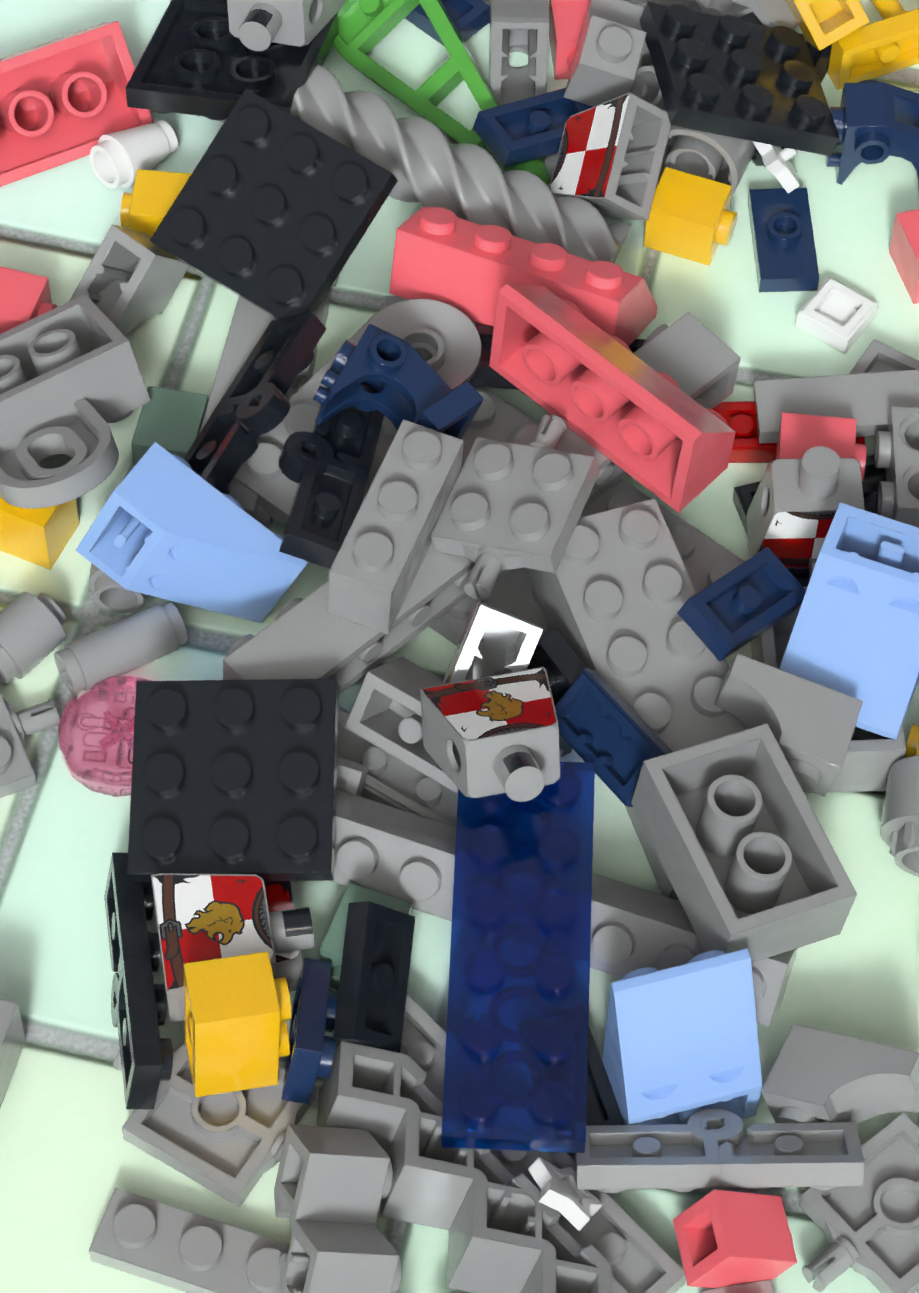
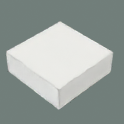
(836, 315)

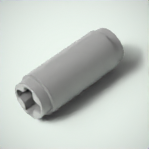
(121, 647)

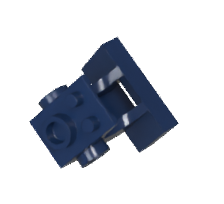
(873, 124)
(403, 384)

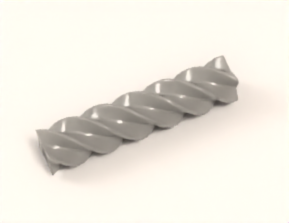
(454, 175)

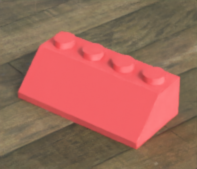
(63, 100)
(469, 263)
(608, 394)

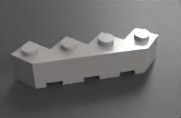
(332, 1195)
(494, 1221)

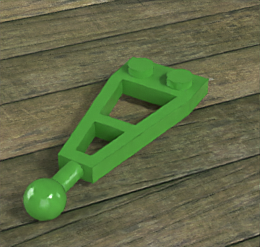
(368, 22)

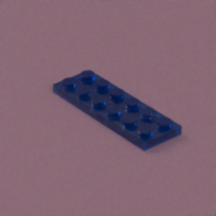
(521, 969)

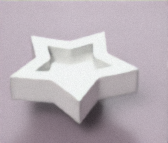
(779, 165)
(561, 1193)

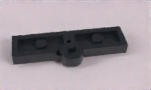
(255, 399)
(331, 481)
(136, 1002)

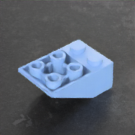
(188, 542)
(862, 618)
(684, 1040)

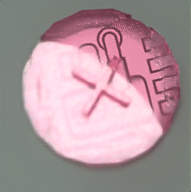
(99, 736)

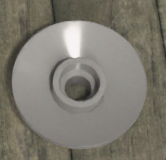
(437, 333)

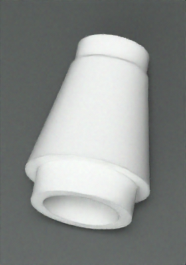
(125, 151)

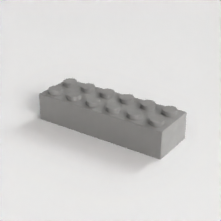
(618, 612)

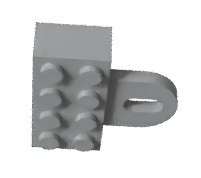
(57, 394)

